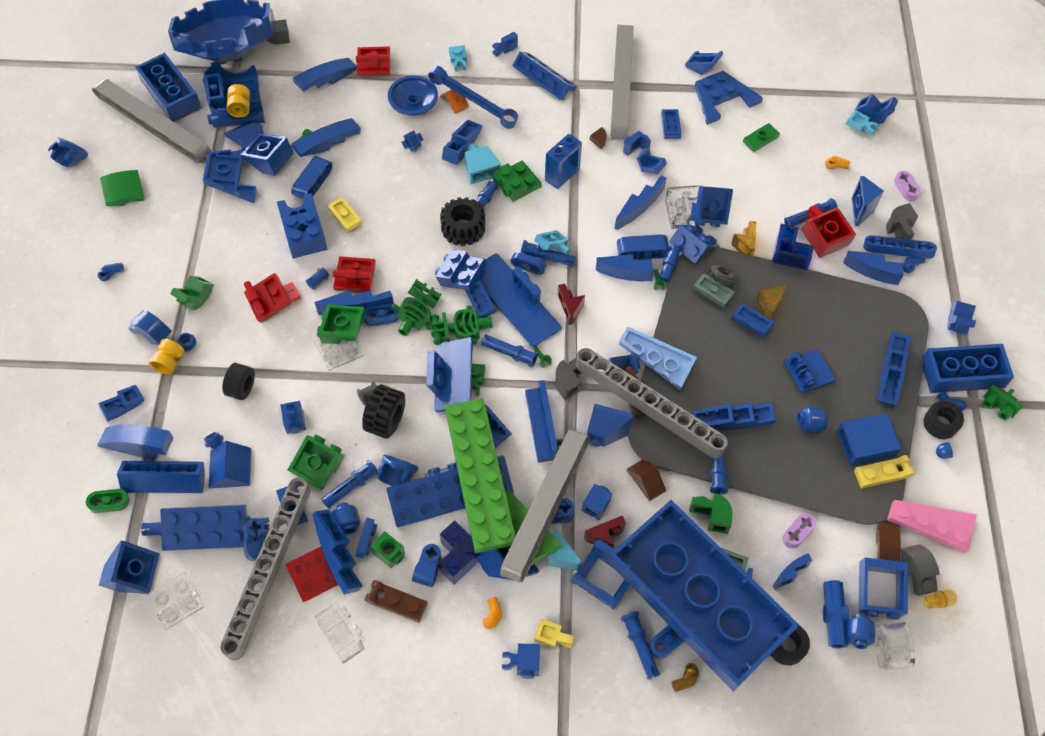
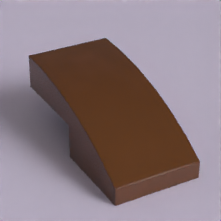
(888, 542)

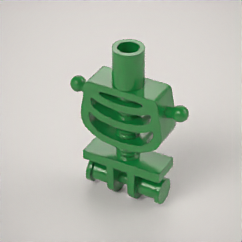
(415, 311)
(442, 329)

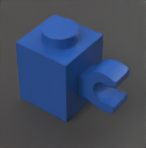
(293, 417)
(526, 660)

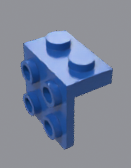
(693, 242)

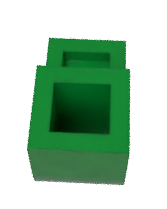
(194, 293)
(718, 510)

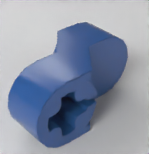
(253, 529)

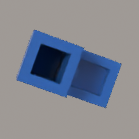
(875, 109)
(961, 317)
(150, 327)

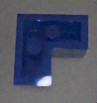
(790, 252)
(461, 553)

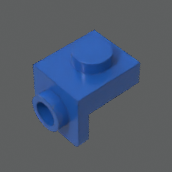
(635, 141)
(650, 163)
(626, 361)

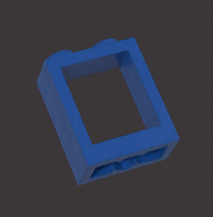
(563, 161)
(890, 567)

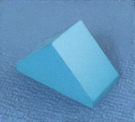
(564, 557)

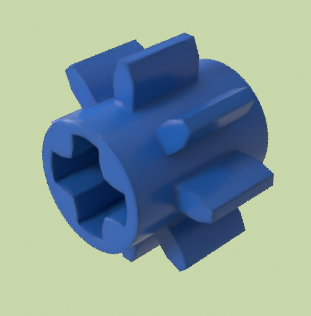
(412, 140)

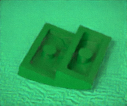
(121, 187)

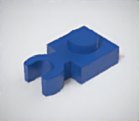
(507, 44)

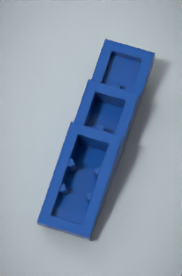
(324, 73)
(321, 139)
(639, 204)
(360, 300)
(893, 369)
(736, 417)
(334, 544)

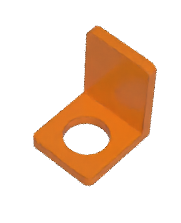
(456, 100)

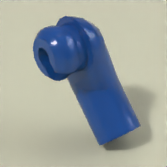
(942, 396)

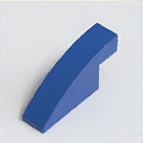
(136, 440)

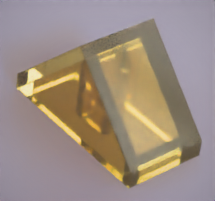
(769, 299)

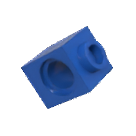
(597, 501)

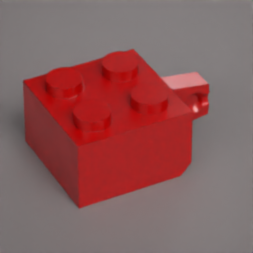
(827, 230)

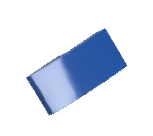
(124, 402)
(789, 574)

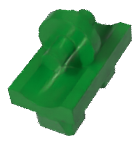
(1003, 400)

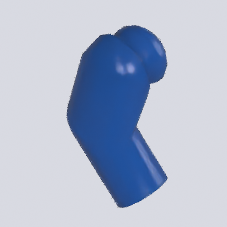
(910, 262)
(109, 269)

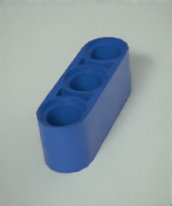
(312, 177)
(644, 246)

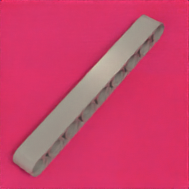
(622, 81)
(151, 120)
(654, 410)
(544, 506)
(267, 577)

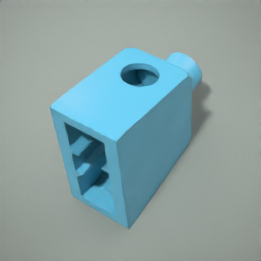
(480, 163)

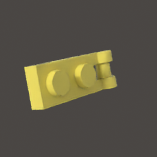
(884, 472)

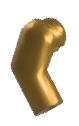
(688, 680)

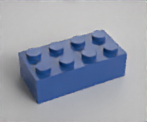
(168, 86)
(966, 368)

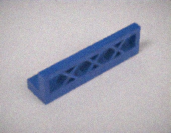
(543, 75)
(541, 423)

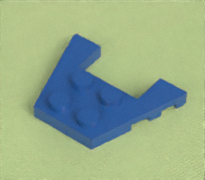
(720, 89)
(224, 171)

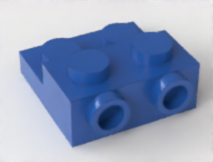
(712, 206)
(459, 270)

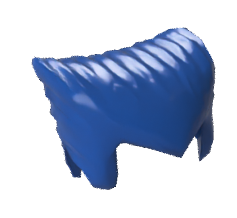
(67, 152)
(395, 471)

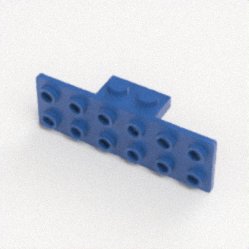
(518, 300)
(433, 494)

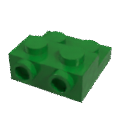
(516, 180)
(340, 323)
(316, 461)

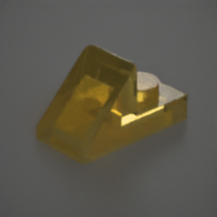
(746, 242)

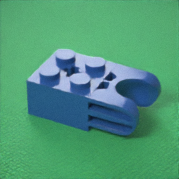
(302, 227)

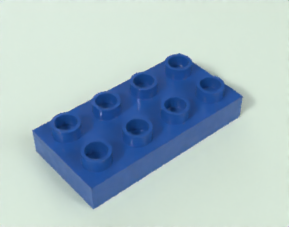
(702, 594)

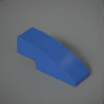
(464, 136)
(874, 267)
(625, 268)

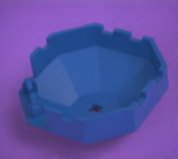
(222, 29)

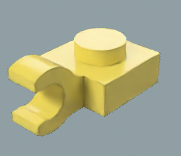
(550, 634)

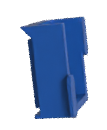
(602, 551)

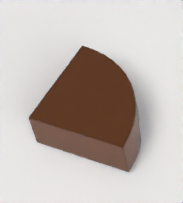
(599, 137)

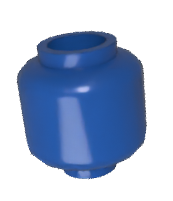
(812, 419)
(347, 517)
(860, 631)

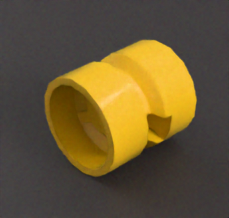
(238, 100)
(165, 358)

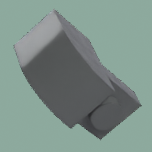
(280, 33)
(901, 221)
(567, 379)
(922, 567)

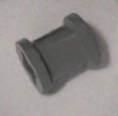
(365, 393)

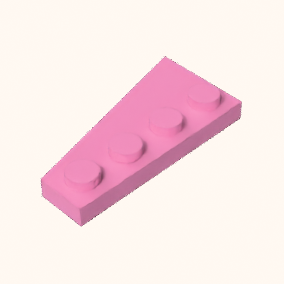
(939, 524)

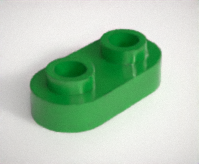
(108, 500)

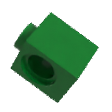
(384, 542)

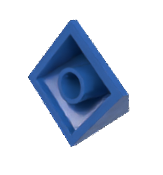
(865, 199)
(229, 465)

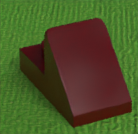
(570, 304)
(605, 530)

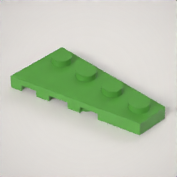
(518, 513)

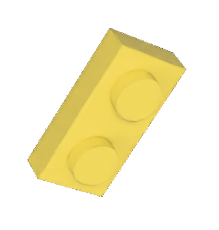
(344, 214)

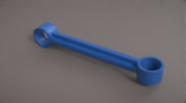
(439, 76)

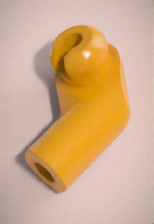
(836, 161)
(495, 614)

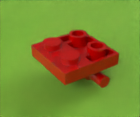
(373, 61)
(354, 274)
(266, 297)

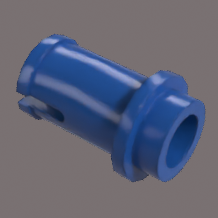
(317, 278)

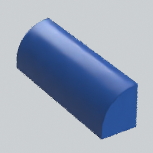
(161, 476)

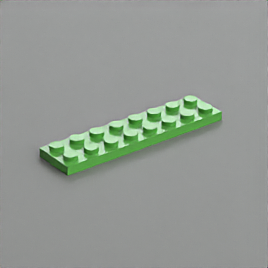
(479, 476)

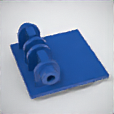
(809, 370)

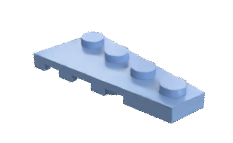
(662, 358)

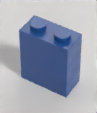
(869, 439)

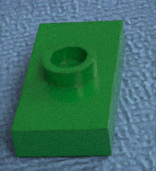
(761, 137)

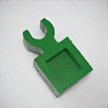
(478, 375)

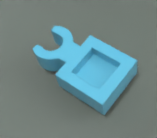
(458, 56)
(860, 121)

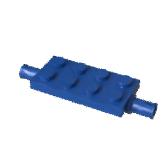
(201, 527)

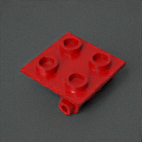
(311, 574)

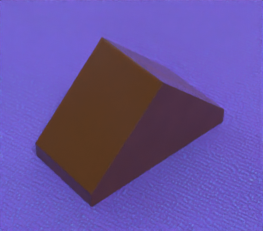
(647, 479)

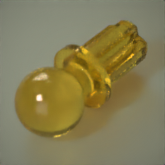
(941, 599)

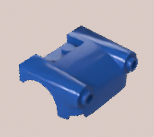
(216, 85)

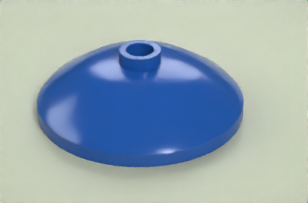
(412, 95)

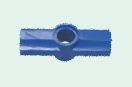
(835, 614)

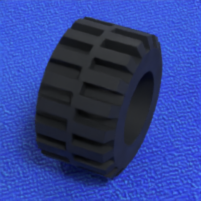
(462, 210)
(383, 411)

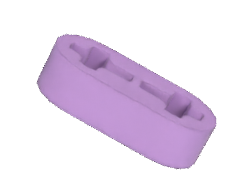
(906, 186)
(795, 528)

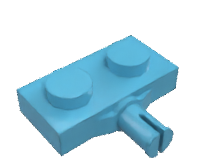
(553, 240)

